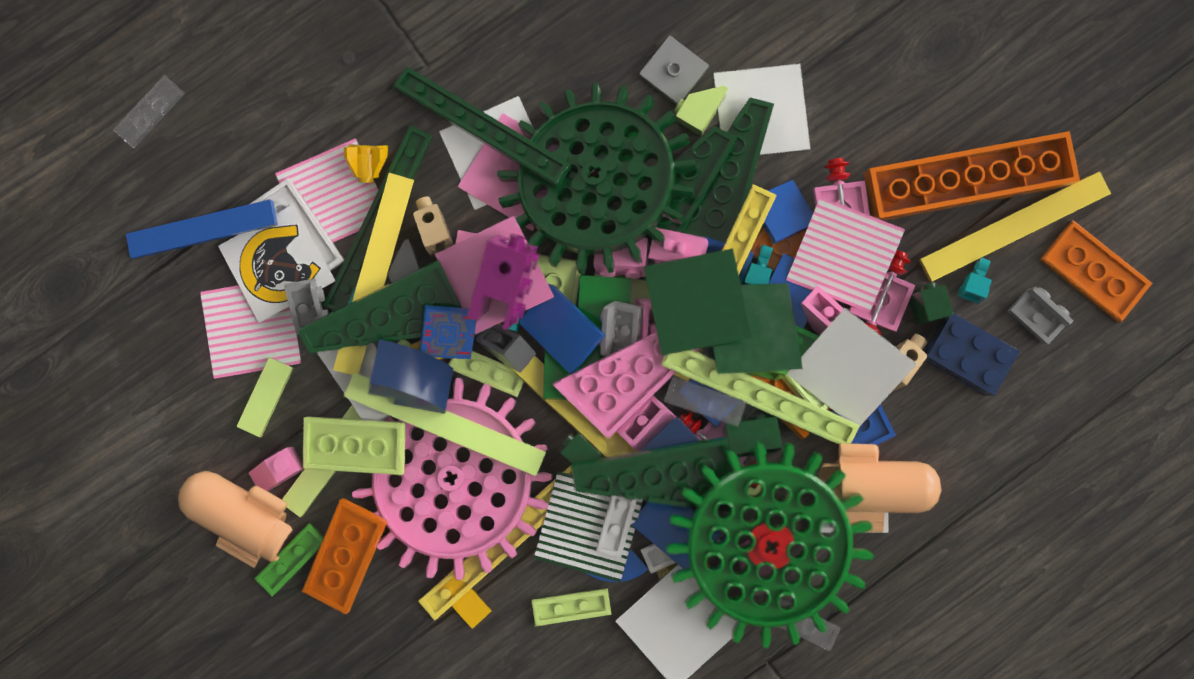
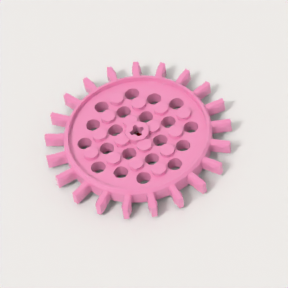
(473, 538)

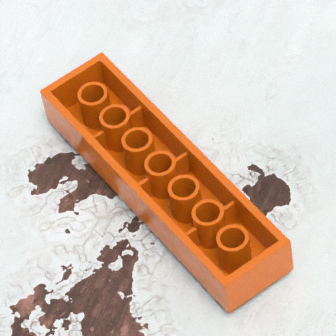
(971, 176)

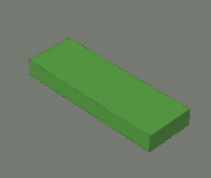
(291, 560)

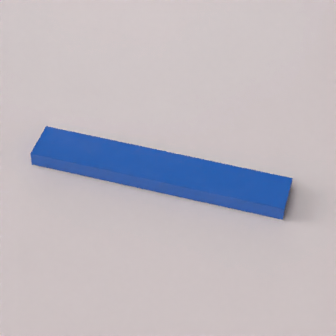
(201, 229)

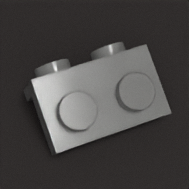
(305, 302)
(1040, 314)
(620, 325)

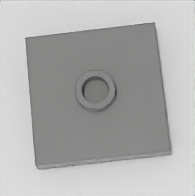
(673, 70)

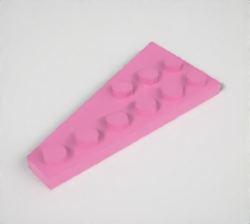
(617, 384)

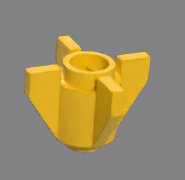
(365, 161)

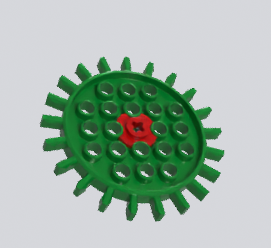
(823, 509)

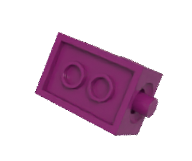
(504, 277)

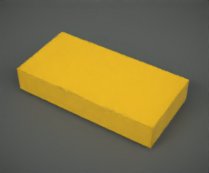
(470, 605)

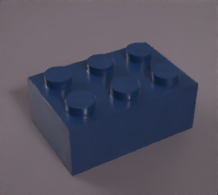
(970, 354)

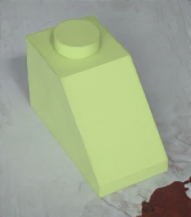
(699, 108)

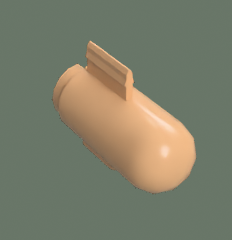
(882, 484)
(246, 522)

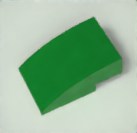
(599, 292)

